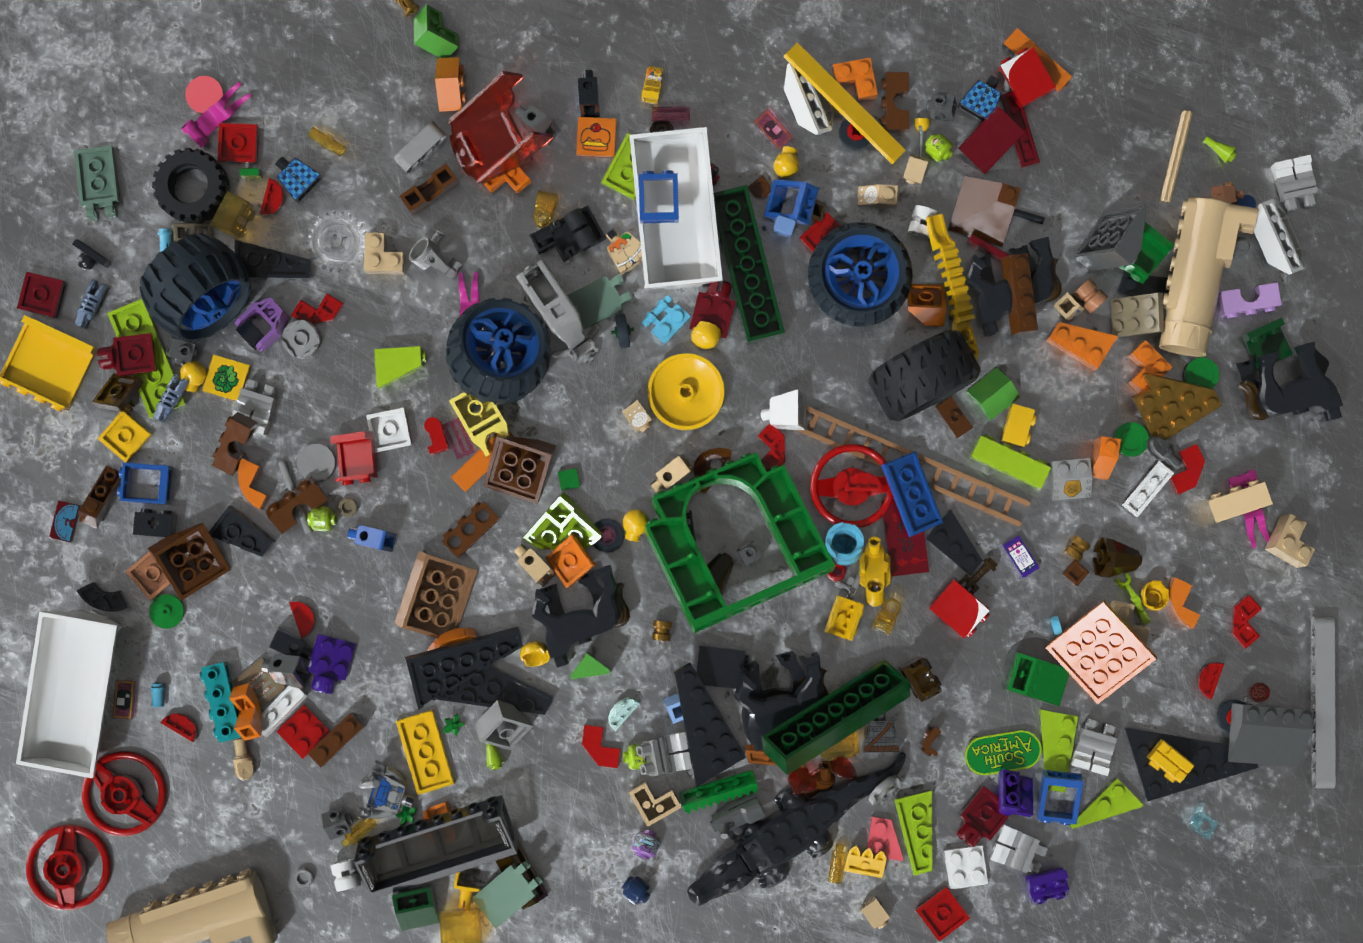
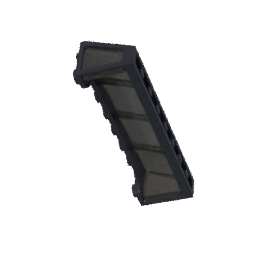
(436, 847)

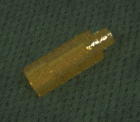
(359, 832)
(837, 865)

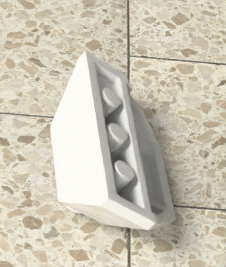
(808, 104)
(1278, 238)

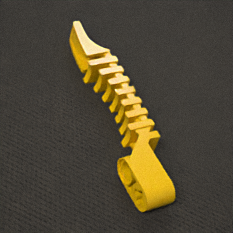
(956, 281)

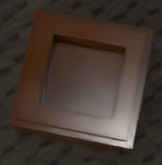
(1075, 572)

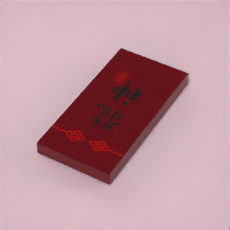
(906, 553)

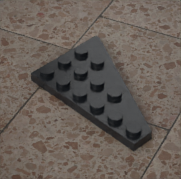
(1208, 758)

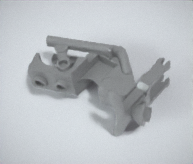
(558, 312)

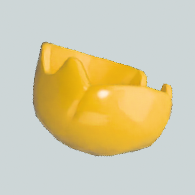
(705, 335)
(1154, 595)
(534, 654)

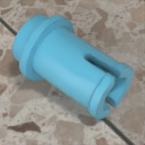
(165, 238)
(157, 694)

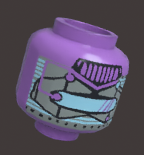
(646, 844)

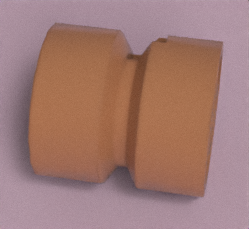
(1090, 295)

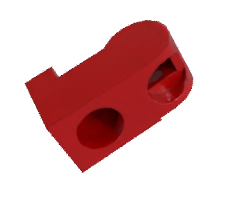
(437, 435)

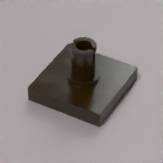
(118, 393)

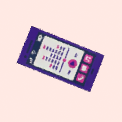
(1020, 556)

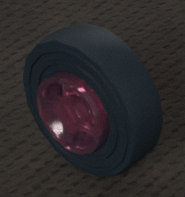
(610, 540)

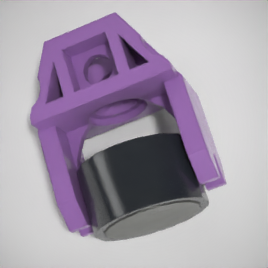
(272, 314)

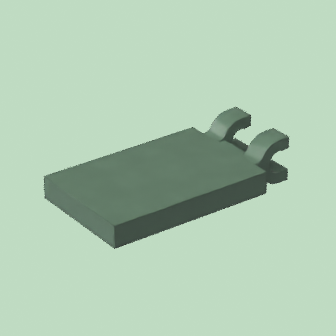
(97, 180)
(599, 300)
(507, 893)

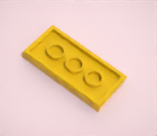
(425, 752)

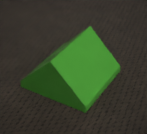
(994, 393)
(590, 667)

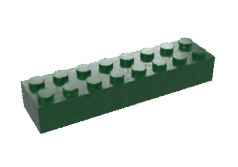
(747, 265)
(835, 716)

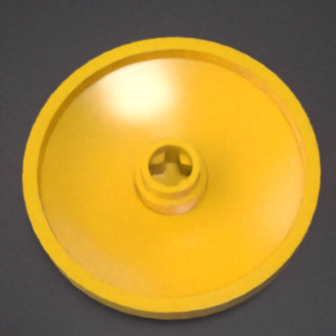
(685, 391)

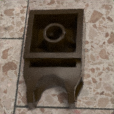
(922, 681)

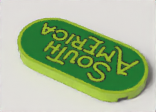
(1003, 751)

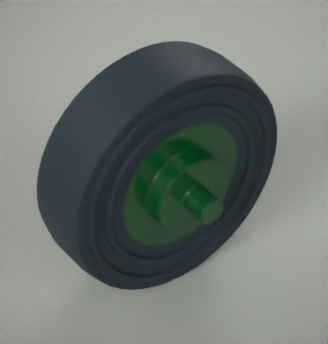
(622, 330)

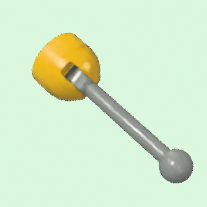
(922, 125)

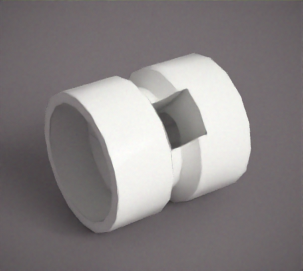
(920, 214)
(347, 881)

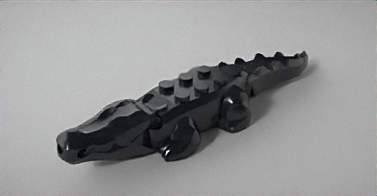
(798, 825)

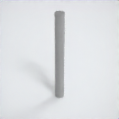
(291, 486)

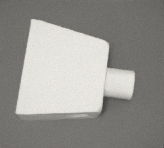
(787, 411)

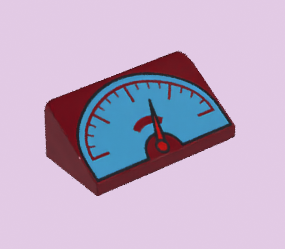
(64, 521)

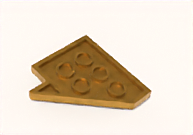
(1173, 404)

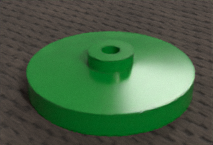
(1202, 372)
(1133, 439)
(166, 611)

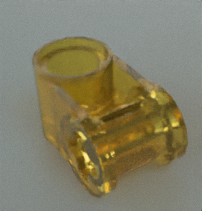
(544, 205)
(886, 617)

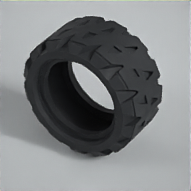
(924, 375)

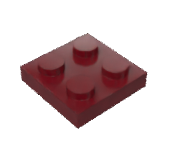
(40, 294)

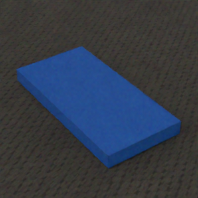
(912, 493)

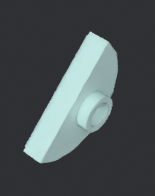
(622, 711)

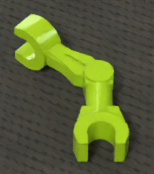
(1135, 599)

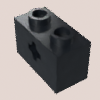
(144, 527)

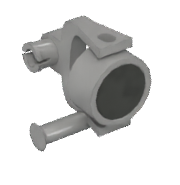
(426, 253)

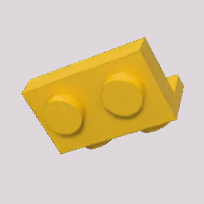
(844, 618)

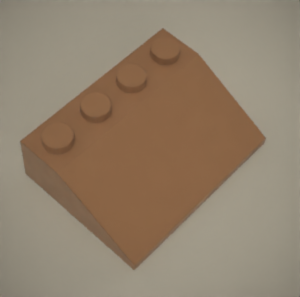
(435, 596)

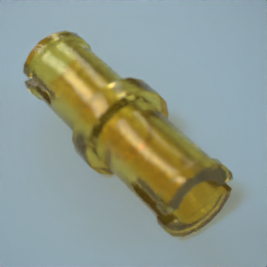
(326, 141)

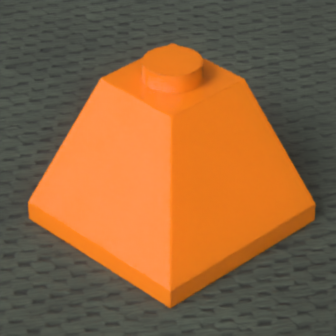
(928, 303)

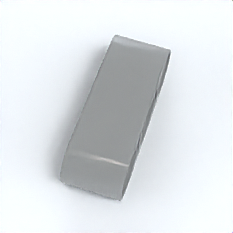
(420, 147)

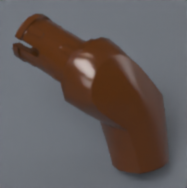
(824, 779)

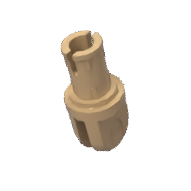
(243, 762)

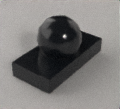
(88, 258)

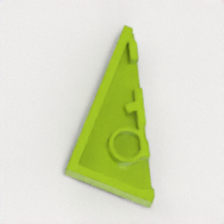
(1110, 802)

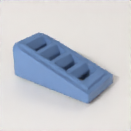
(784, 226)

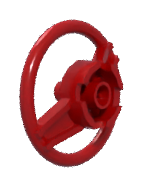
(835, 486)
(132, 804)
(66, 854)

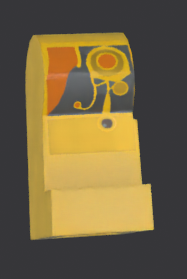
(652, 85)

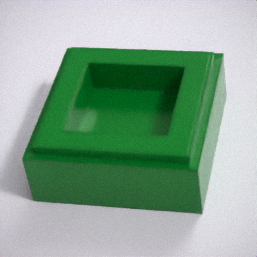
(250, 173)
(569, 479)

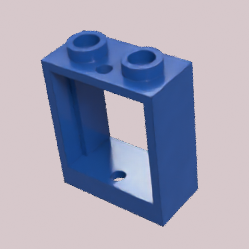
(801, 213)
(661, 217)
(164, 484)
(1062, 779)

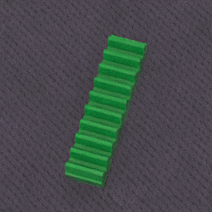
(718, 791)

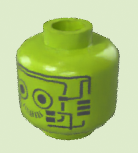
(322, 518)

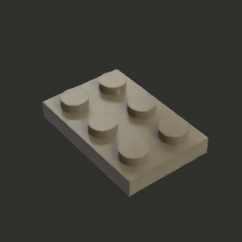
(1137, 315)

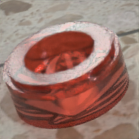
(1259, 692)

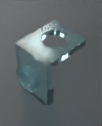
(1197, 820)

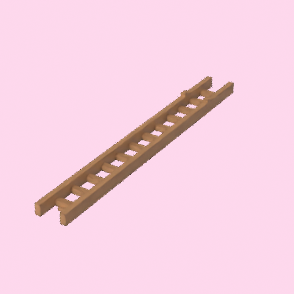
(904, 451)

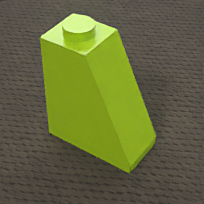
(397, 363)

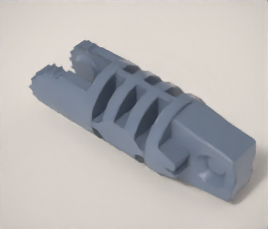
(90, 303)
(170, 398)

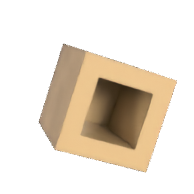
(915, 169)
(1069, 307)
(875, 913)

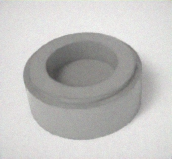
(303, 878)

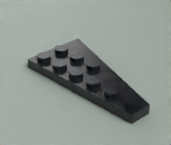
(454, 664)
(496, 685)
(707, 733)

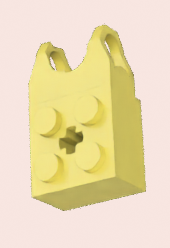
(480, 424)

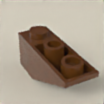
(99, 498)

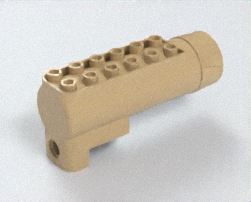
(1202, 254)
(215, 912)

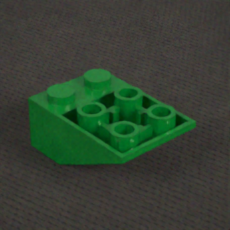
(1037, 679)

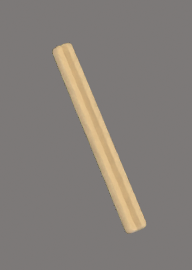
(1176, 156)

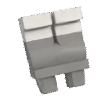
(1295, 181)
(257, 405)
(1094, 749)
(657, 755)
(1024, 850)

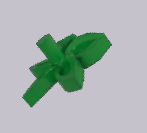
(453, 725)
(406, 815)

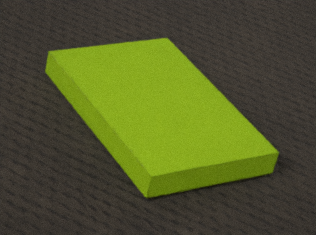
(620, 172)

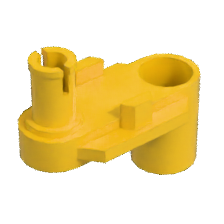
(874, 572)

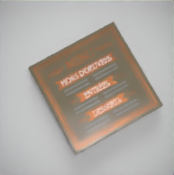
(261, 682)

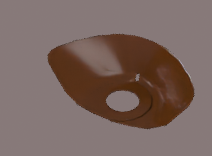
(703, 464)

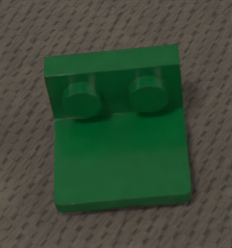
(1267, 340)

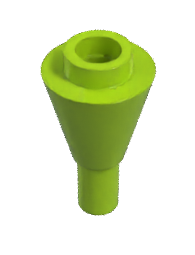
(1224, 151)
(493, 758)

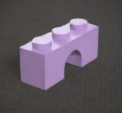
(1266, 298)

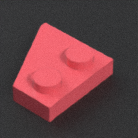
(883, 837)

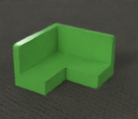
(432, 35)

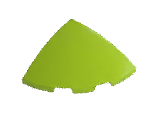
(559, 523)

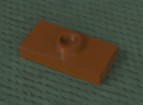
(954, 417)

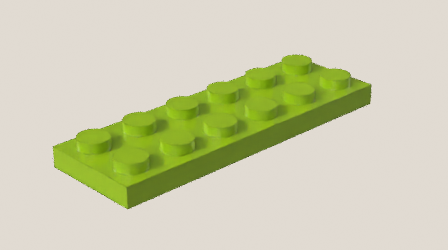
(136, 320)

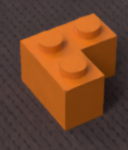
(858, 74)
(448, 84)
(1148, 361)

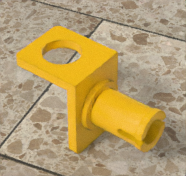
(466, 892)

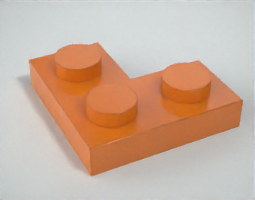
(515, 178)

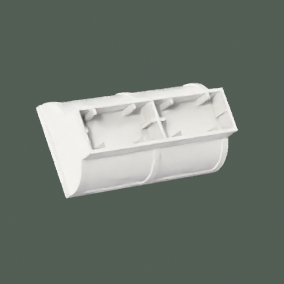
(684, 251)
(67, 692)

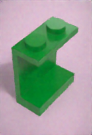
(1152, 252)

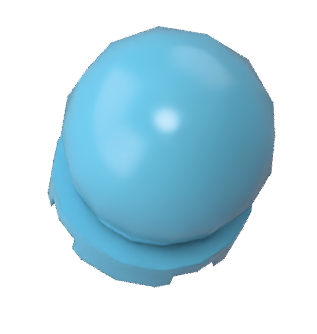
(844, 543)

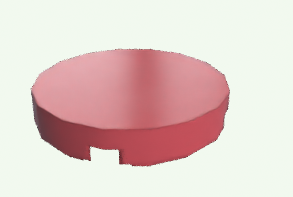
(203, 93)

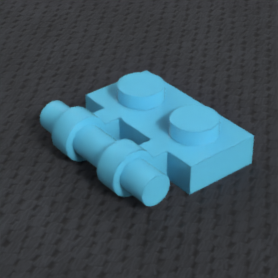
(670, 324)

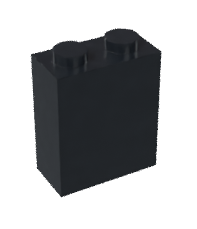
(720, 666)

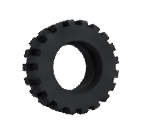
(170, 172)

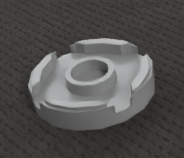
(301, 338)
(316, 462)
(885, 790)

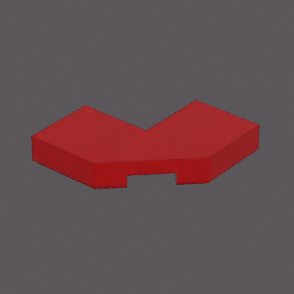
(325, 312)
(776, 442)
(1194, 464)
(1241, 627)
(592, 743)

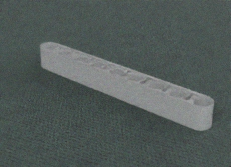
(1323, 702)

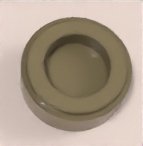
(347, 507)

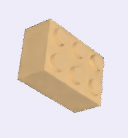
(1239, 500)

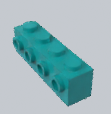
(217, 693)

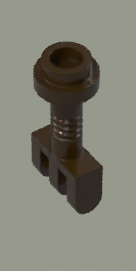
(990, 565)

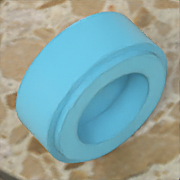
(1056, 625)

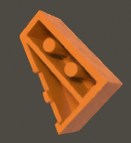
(1081, 343)

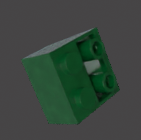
(415, 907)

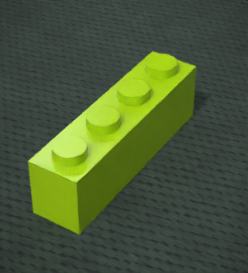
(1010, 462)

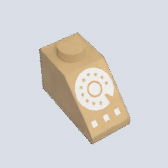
(877, 196)
(637, 417)

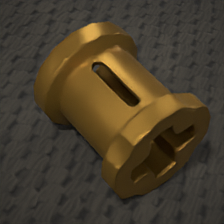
(408, 6)

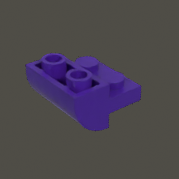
(1015, 793)
(1047, 886)

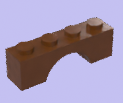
(1023, 312)

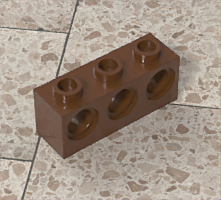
(481, 528)

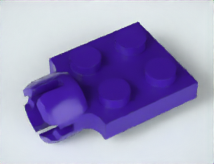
(329, 662)

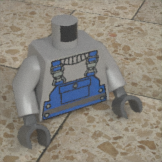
(388, 796)

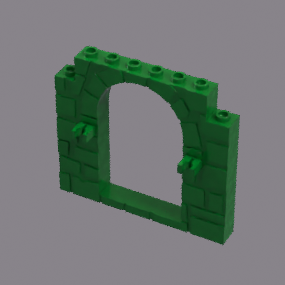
(783, 514)

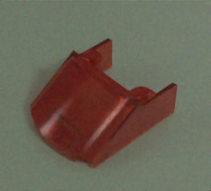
(487, 135)

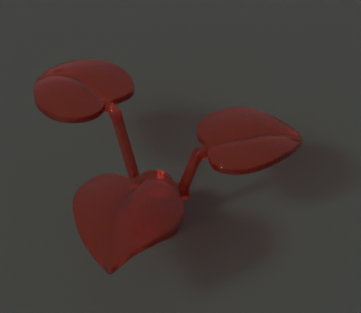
(803, 781)

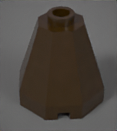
(1114, 558)

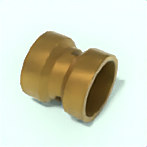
(1077, 548)
(661, 630)

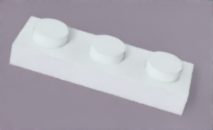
(1147, 489)
(281, 709)

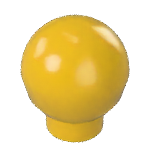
(786, 163)
(194, 373)
(634, 524)

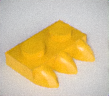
(865, 862)

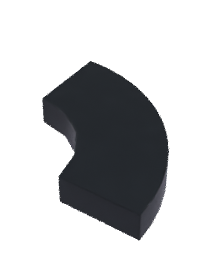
(101, 599)

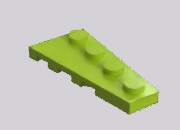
(1057, 742)
(916, 826)

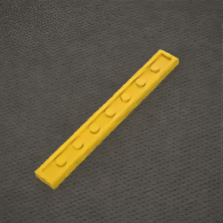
(844, 102)

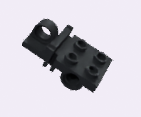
(571, 234)

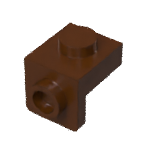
(929, 735)

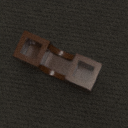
(894, 85)
(422, 195)
(228, 456)
(306, 493)
(336, 739)

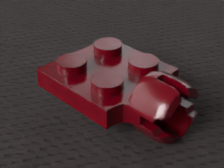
(714, 307)
(129, 355)
(981, 818)

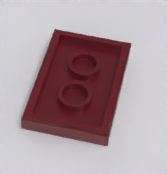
(991, 140)

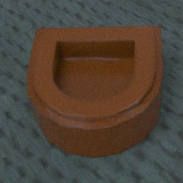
(760, 188)

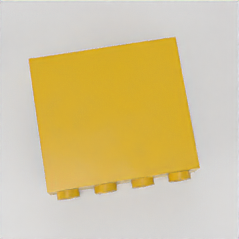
(47, 364)

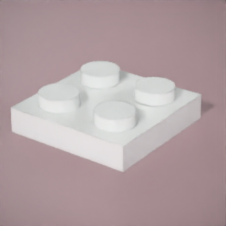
(389, 429)
(965, 867)

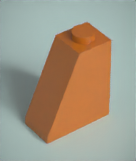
(1104, 456)

